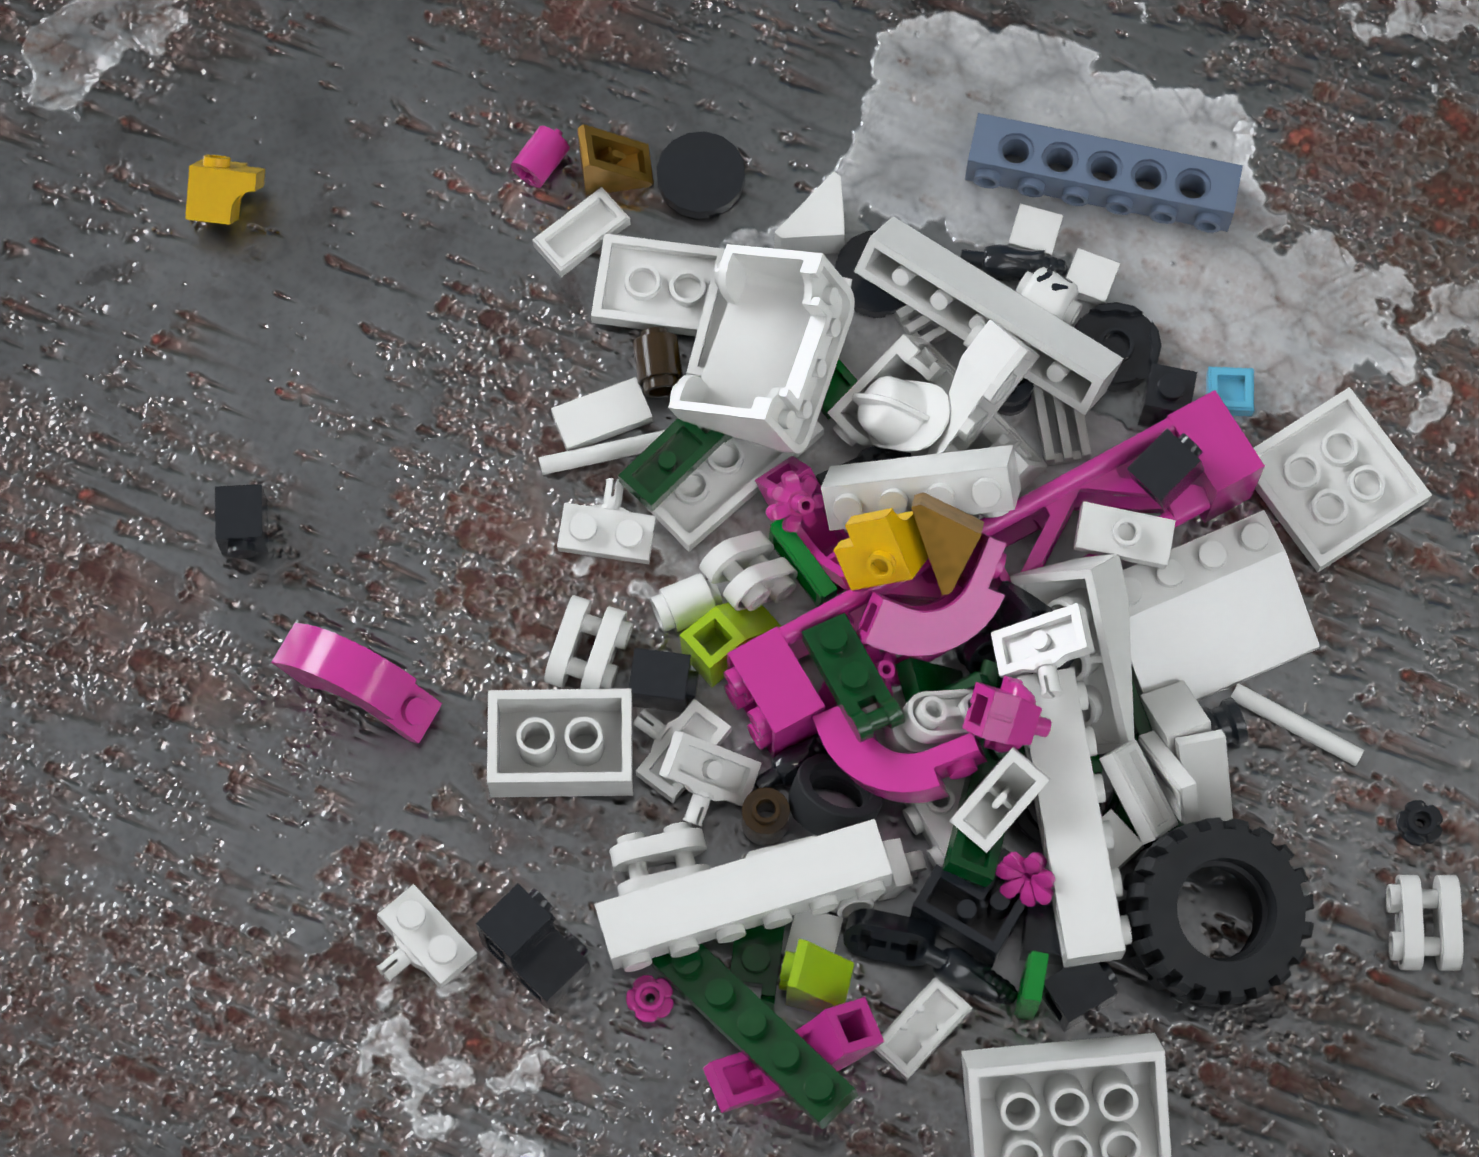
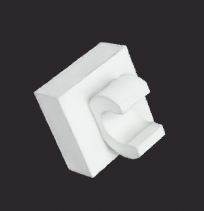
(903, 867)

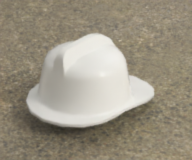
(903, 413)

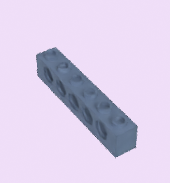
(1124, 162)

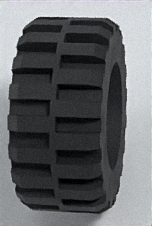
(1275, 901)

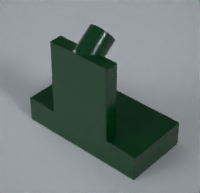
(924, 676)

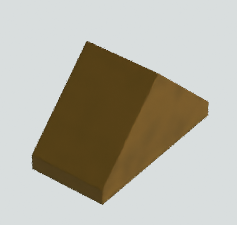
(613, 161)
(947, 536)

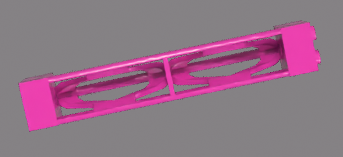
(766, 671)

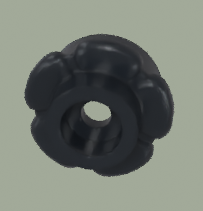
(1418, 835)

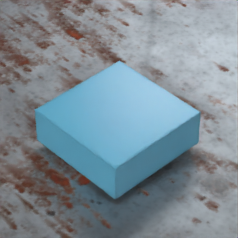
(1234, 387)

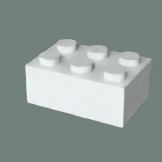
(560, 743)

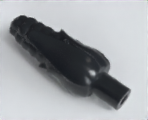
(1012, 263)
(787, 762)
(962, 971)

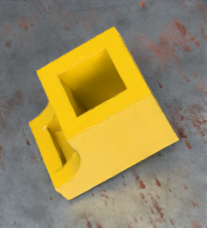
(218, 187)
(881, 549)

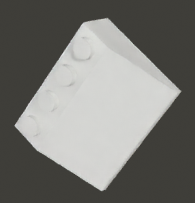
(1217, 611)
(1069, 1099)

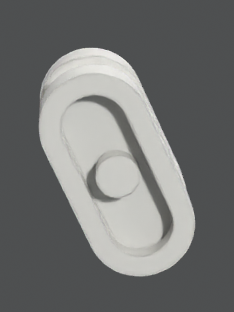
(750, 573)
(610, 633)
(930, 721)
(637, 853)
(1408, 940)

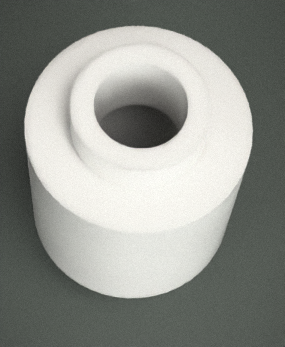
(685, 602)

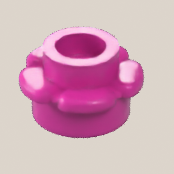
(659, 1007)

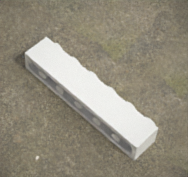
(962, 296)
(1073, 830)
(744, 895)

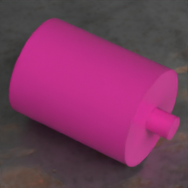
(540, 156)

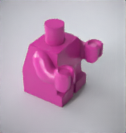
(1005, 716)

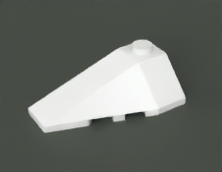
(982, 383)
(1107, 672)

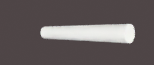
(596, 453)
(1297, 725)

